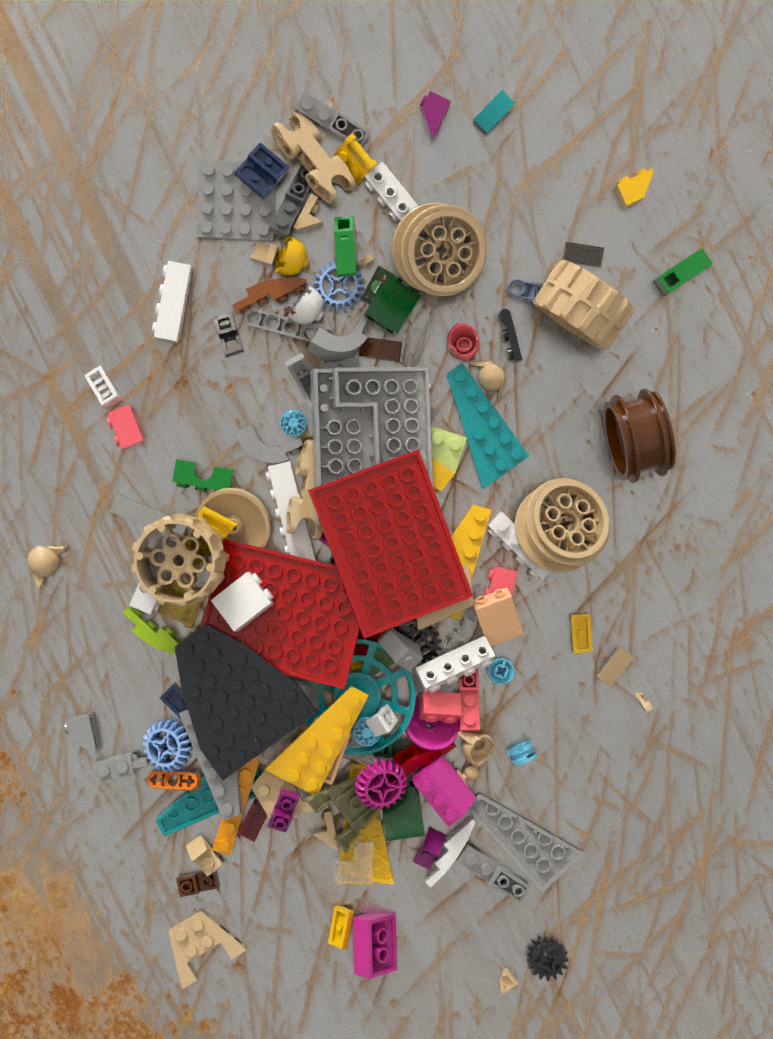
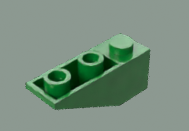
(345, 245)
(683, 272)

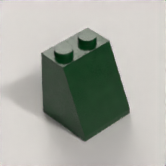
(392, 304)
(405, 817)

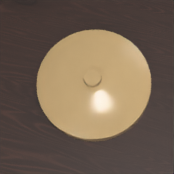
(243, 509)

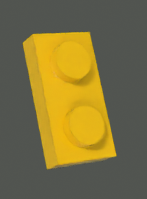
(581, 633)
(340, 927)

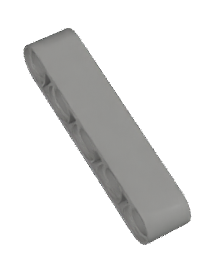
(282, 322)

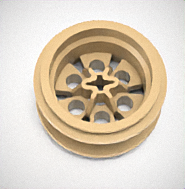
(408, 247)
(587, 516)

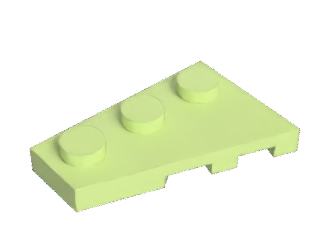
(447, 447)

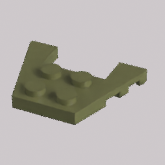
(349, 805)

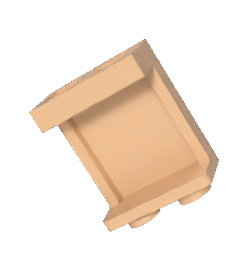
(498, 616)

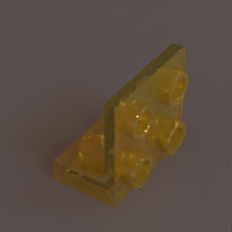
(185, 615)

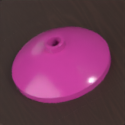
(433, 739)

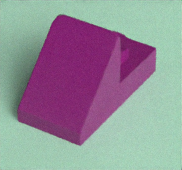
(429, 848)

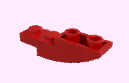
(414, 757)

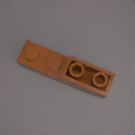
(276, 288)

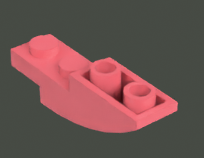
(469, 702)

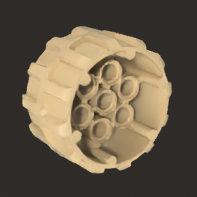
(584, 304)
(158, 589)

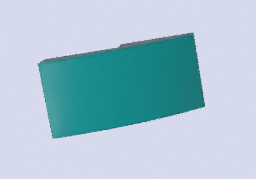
(494, 111)

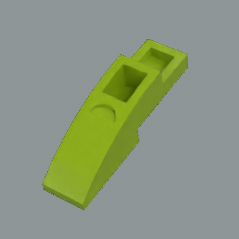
(163, 639)

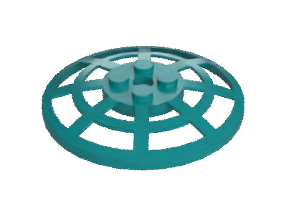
(371, 687)

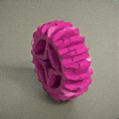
(375, 779)

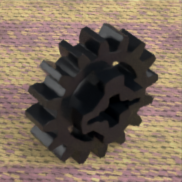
(429, 645)
(554, 955)

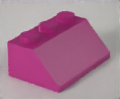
(444, 790)
(374, 944)

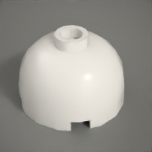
(308, 307)

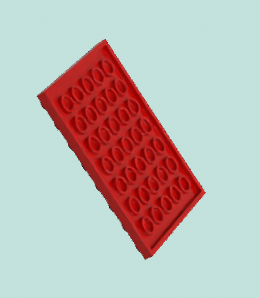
(390, 543)
(308, 627)

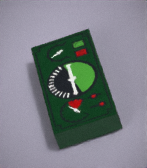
(375, 283)

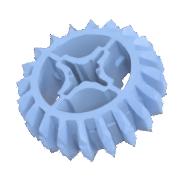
(332, 293)
(174, 743)

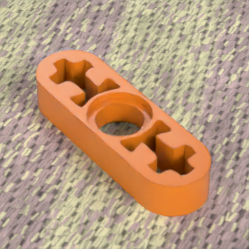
(179, 786)

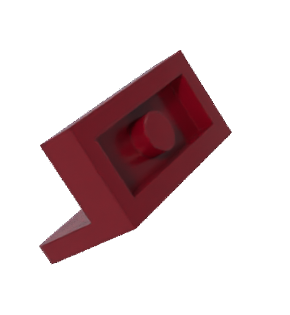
(253, 821)

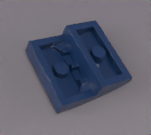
(261, 170)

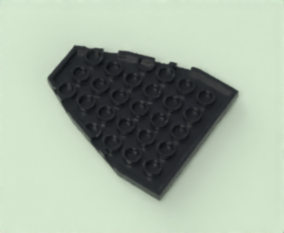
(236, 699)

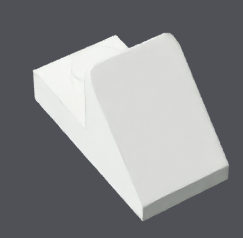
(382, 721)

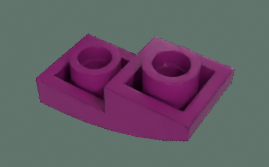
(283, 810)

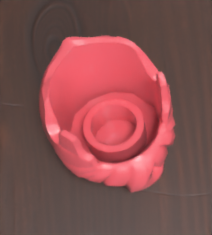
(463, 341)

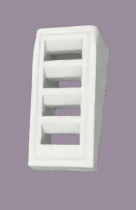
(114, 396)

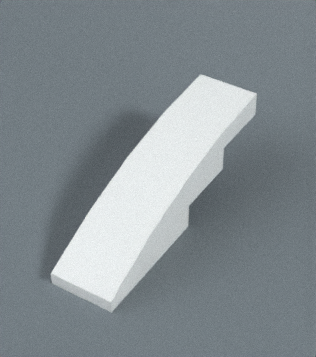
(454, 846)

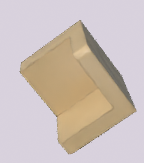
(265, 254)

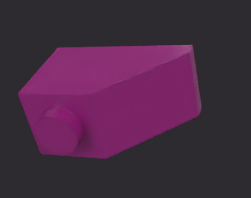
(434, 111)

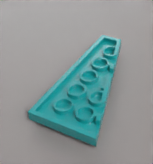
(488, 436)
(192, 808)

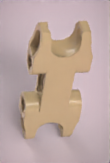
(305, 146)
(303, 507)

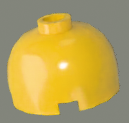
(291, 257)

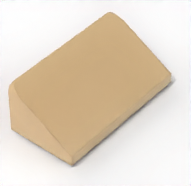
(614, 666)

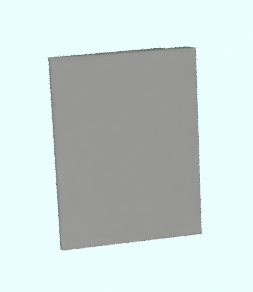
(368, 419)

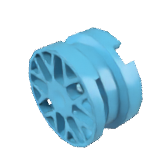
(293, 423)
(501, 671)
(363, 733)
(522, 753)

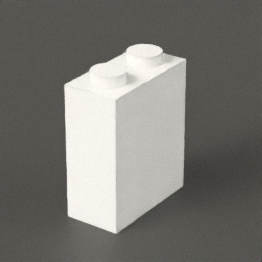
(243, 601)

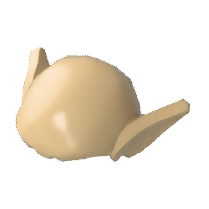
(491, 376)
(43, 562)
(476, 747)

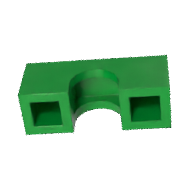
(186, 475)

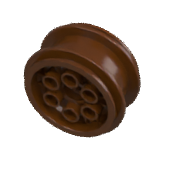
(639, 435)

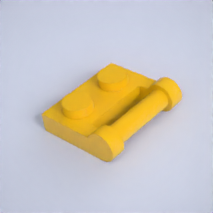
(355, 158)

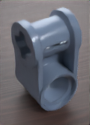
(526, 290)

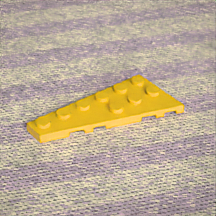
(469, 538)
(316, 749)
(371, 832)

